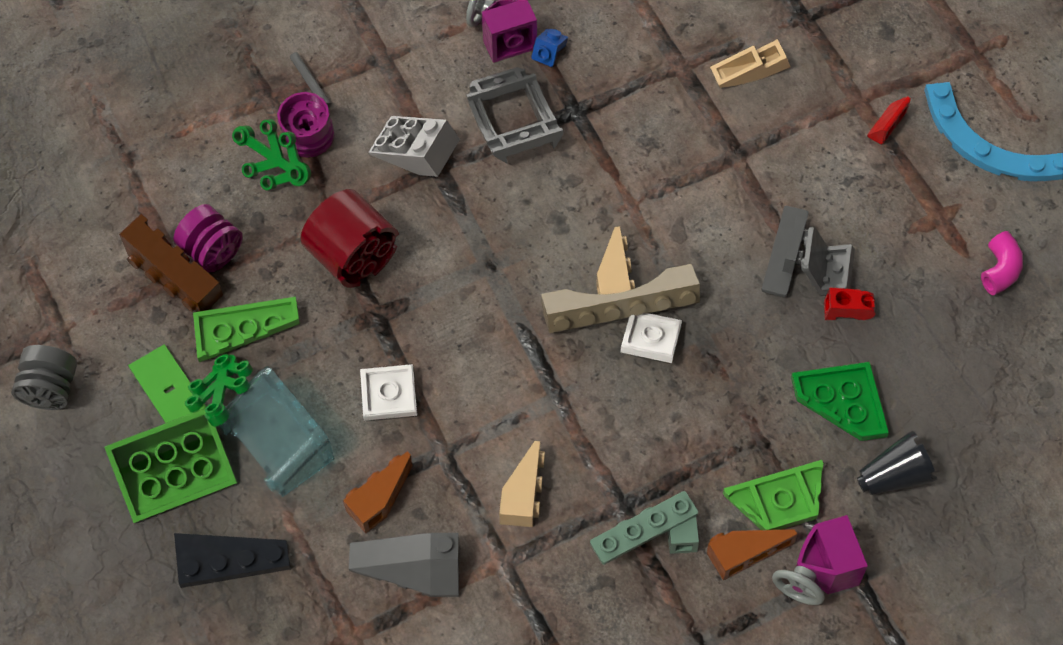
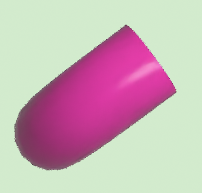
(1008, 264)

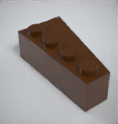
(169, 266)

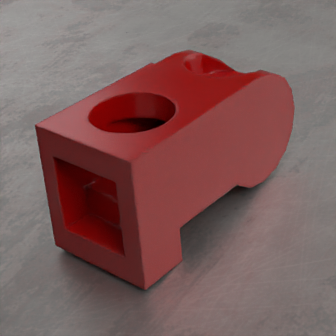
(849, 304)

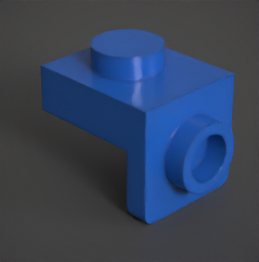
(548, 45)

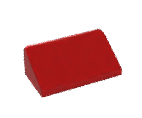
(889, 120)

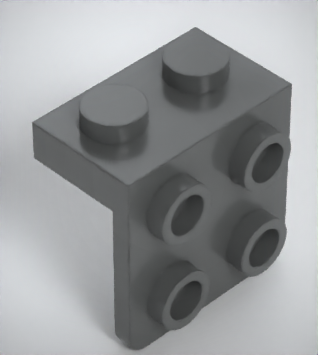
(826, 264)

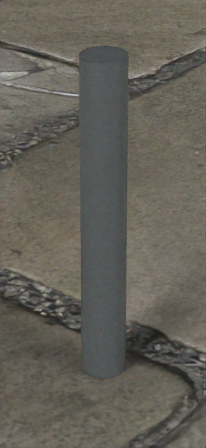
(308, 77)

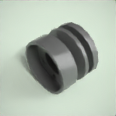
(44, 377)

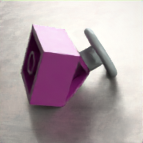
(506, 25)
(827, 562)

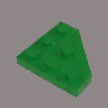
(844, 397)

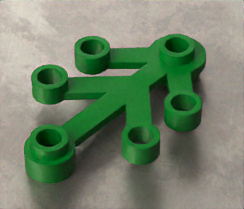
(273, 155)
(222, 369)

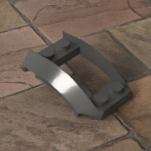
(520, 139)

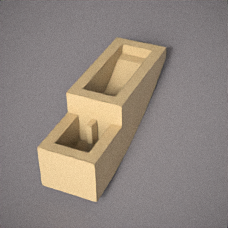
(751, 65)

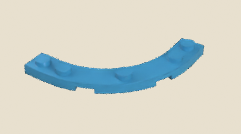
(979, 151)

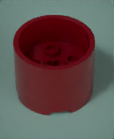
(349, 237)

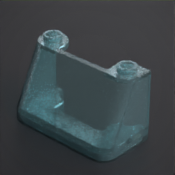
(278, 432)

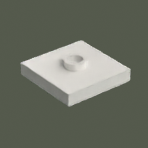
(651, 337)
(388, 392)

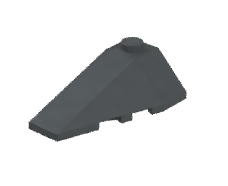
(414, 561)

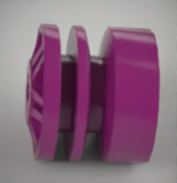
(310, 122)
(208, 237)

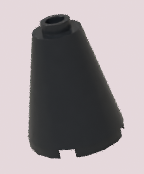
(897, 467)

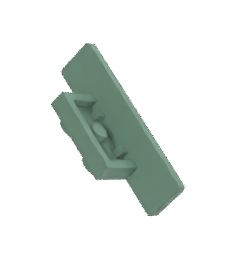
(643, 527)

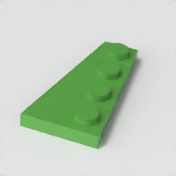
(236, 326)

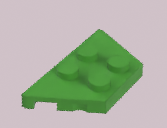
(780, 498)

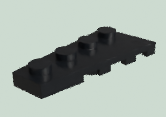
(223, 558)

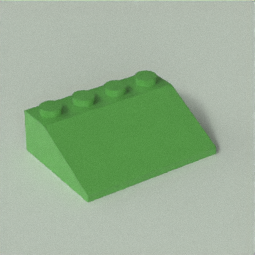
(170, 465)

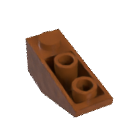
(376, 497)

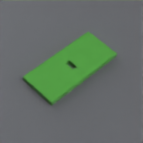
(159, 373)

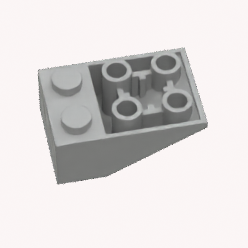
(416, 144)

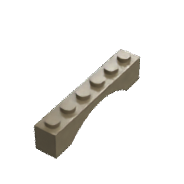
(573, 309)

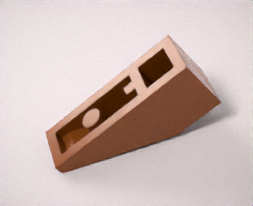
(743, 549)

